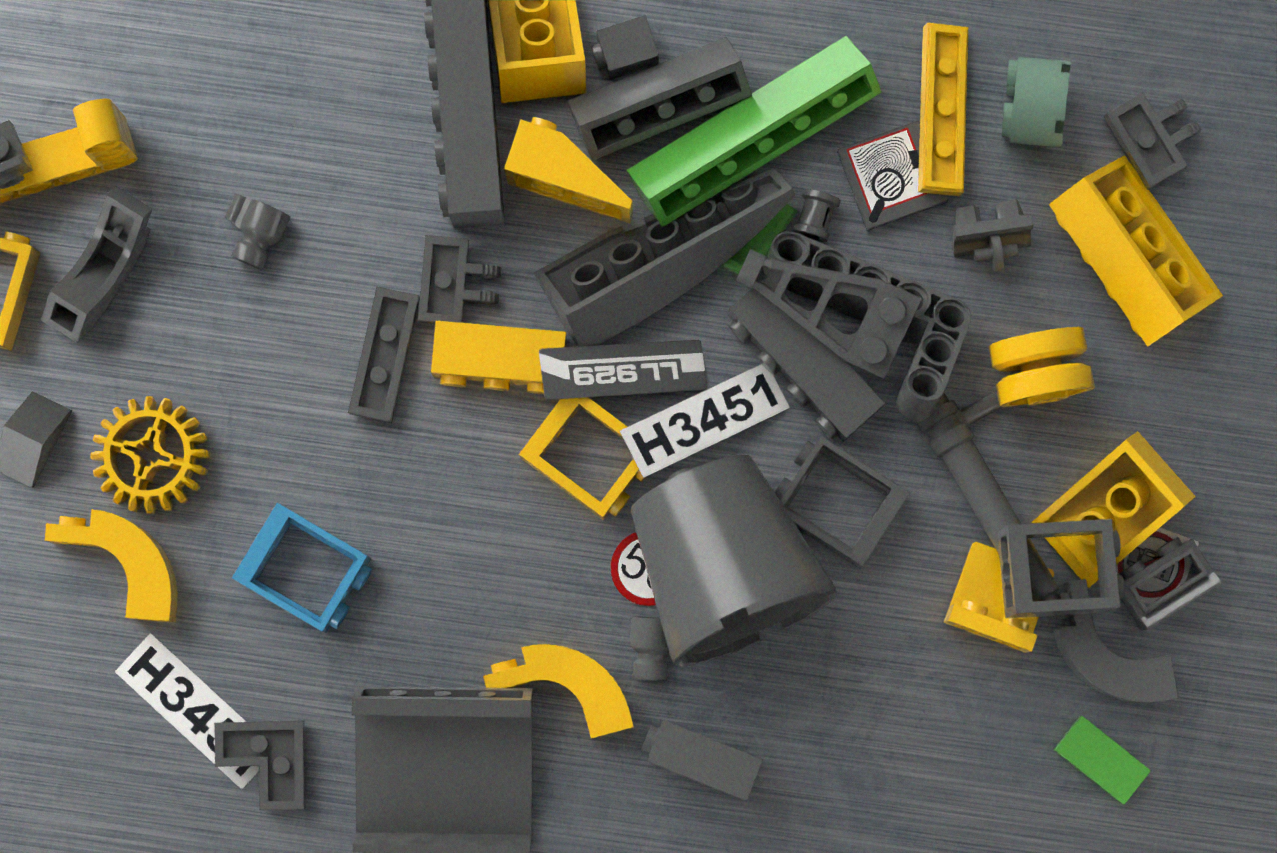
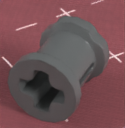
(816, 214)

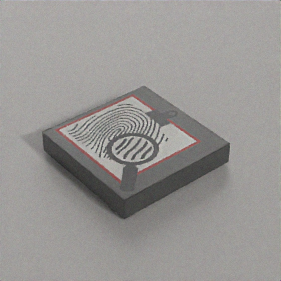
(885, 176)

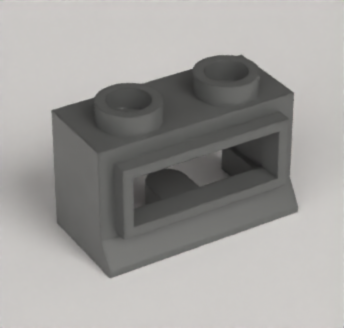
(1162, 608)

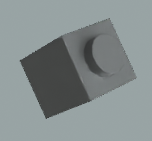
(625, 48)

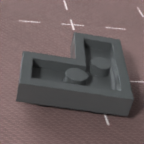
(276, 750)

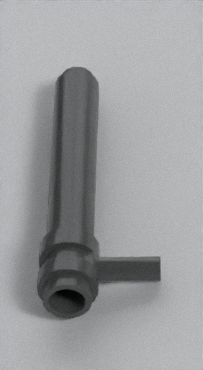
(954, 443)

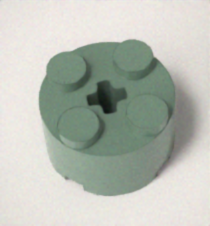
(1038, 102)

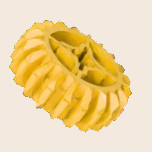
(145, 474)

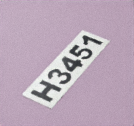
(704, 419)
(181, 700)

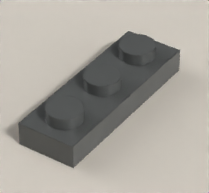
(384, 354)

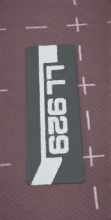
(622, 369)

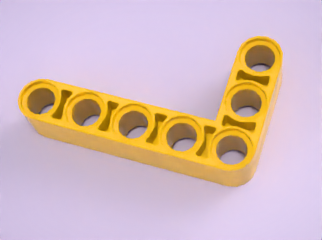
(92, 148)

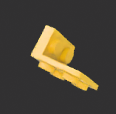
(979, 602)

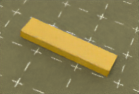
(943, 109)

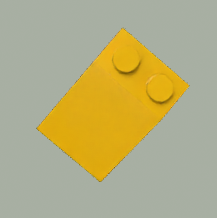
(537, 49)
(556, 168)
(1126, 486)

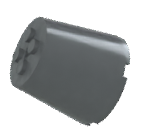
(724, 560)

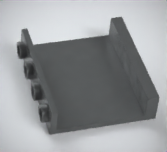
(443, 769)

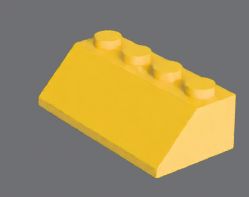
(1135, 250)

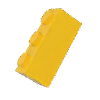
(491, 355)

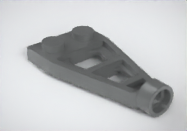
(882, 327)

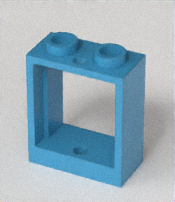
(265, 546)

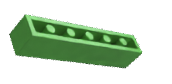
(754, 131)

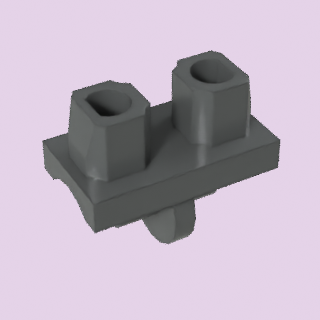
(991, 238)

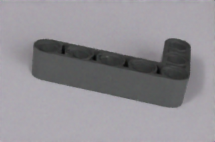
(925, 329)

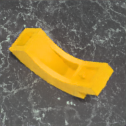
(148, 570)
(590, 682)

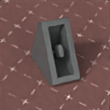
(30, 437)

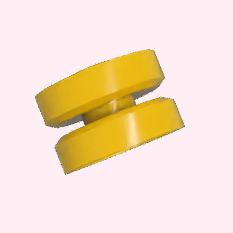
(1042, 373)

